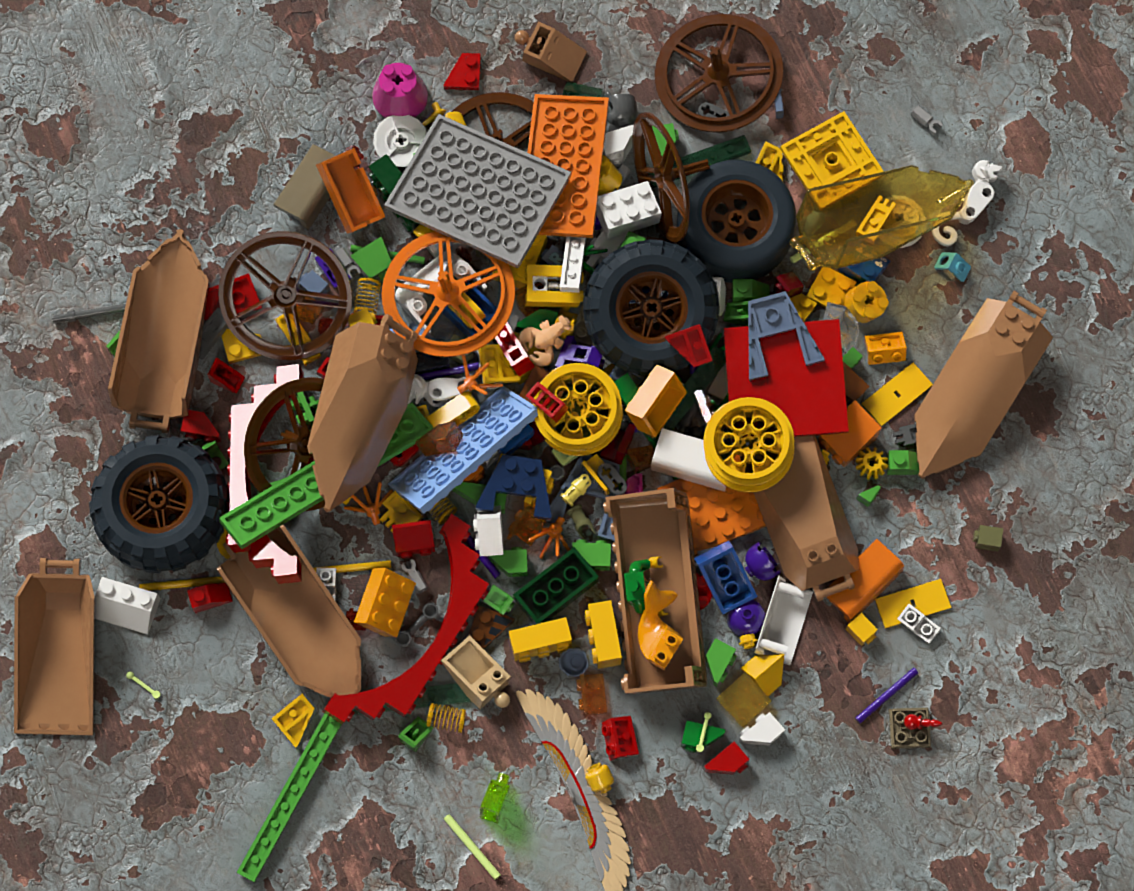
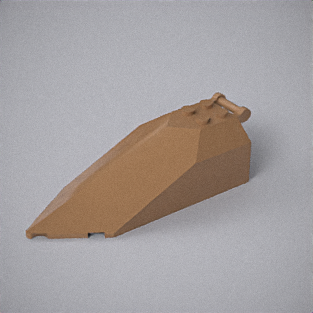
(160, 336)
(979, 383)
(360, 405)
(298, 621)

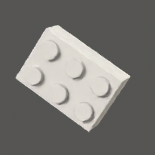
(628, 210)

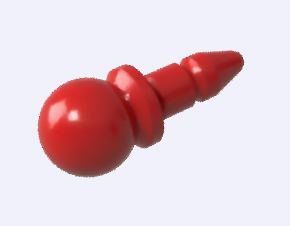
(912, 722)

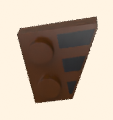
(488, 626)

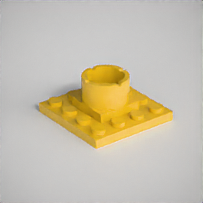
(830, 153)

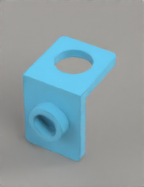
(955, 265)

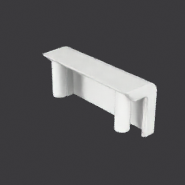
(684, 459)
(783, 620)

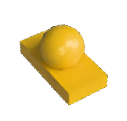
(572, 318)

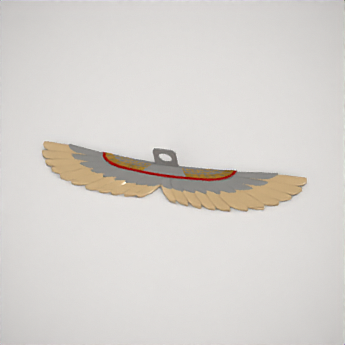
(593, 809)

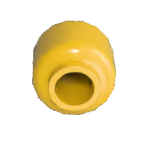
(599, 778)

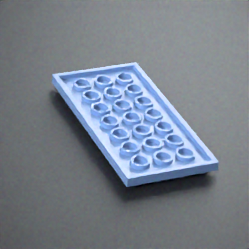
(490, 429)

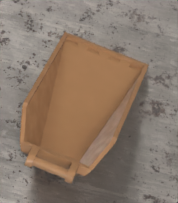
(808, 521)
(54, 652)

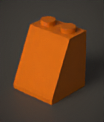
(862, 433)

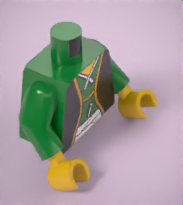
(637, 581)

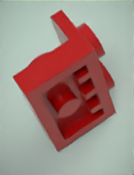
(619, 737)

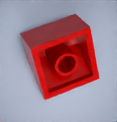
(413, 539)

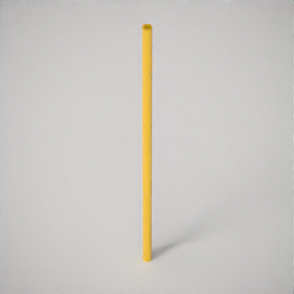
(215, 580)

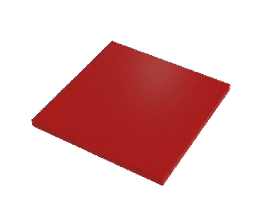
(808, 395)

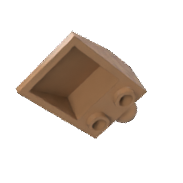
(556, 56)

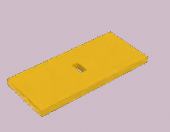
(908, 384)
(928, 599)

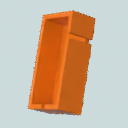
(350, 191)

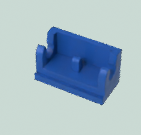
(517, 441)

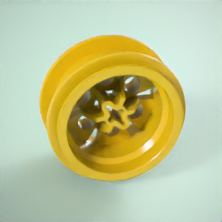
(602, 431)
(764, 473)

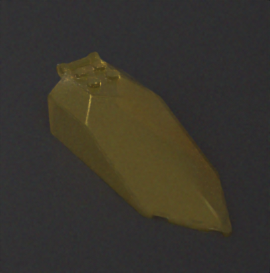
(836, 210)

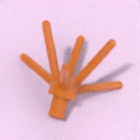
(470, 381)
(372, 509)
(553, 531)

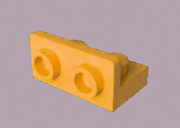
(885, 348)

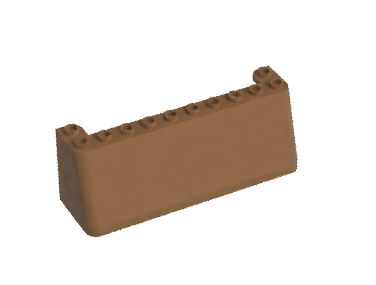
(649, 527)

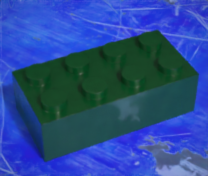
(384, 177)
(556, 587)

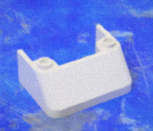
(413, 302)

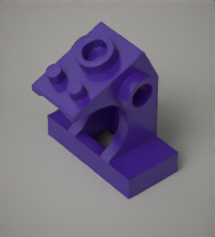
(571, 349)

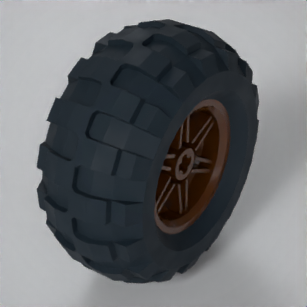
(621, 279)
(167, 543)

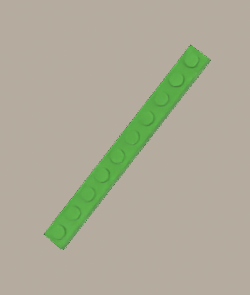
(289, 798)

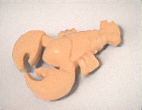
(544, 340)

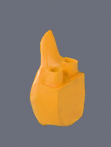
(654, 636)

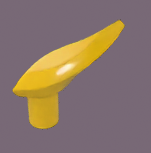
(437, 110)

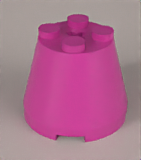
(403, 99)

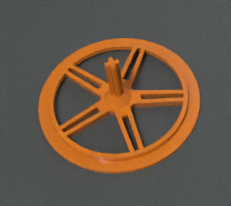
(448, 293)

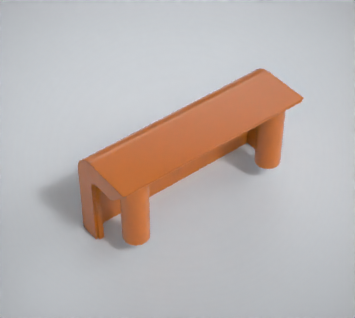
(876, 572)

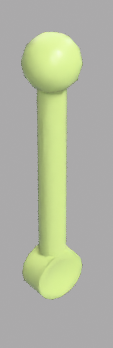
(156, 694)
(699, 748)

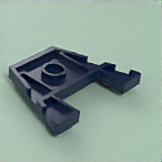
(517, 477)

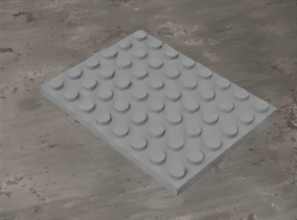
(478, 190)

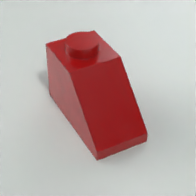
(209, 596)
(728, 761)

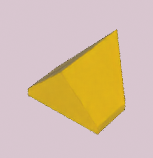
(766, 671)

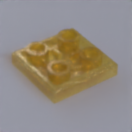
(743, 700)

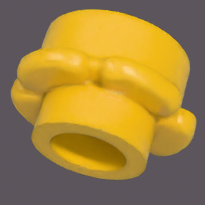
(748, 641)

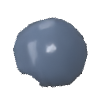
(574, 662)

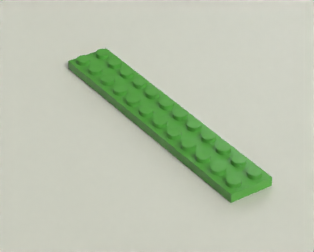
(300, 489)

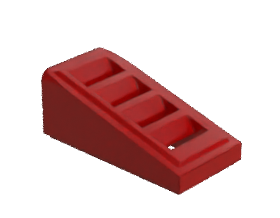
(556, 410)

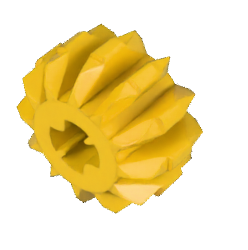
(864, 461)

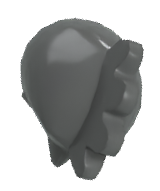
(622, 112)

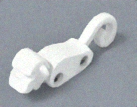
(974, 202)
(444, 388)

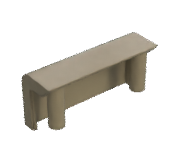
(305, 191)

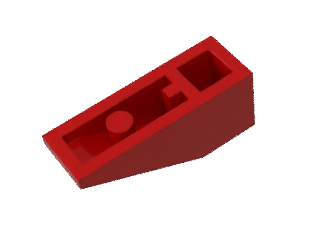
(514, 350)

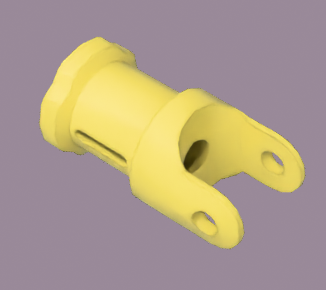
(577, 488)

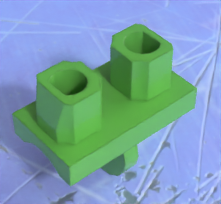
(308, 416)

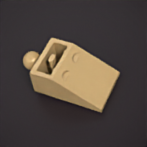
(476, 668)

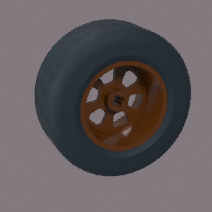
(762, 192)

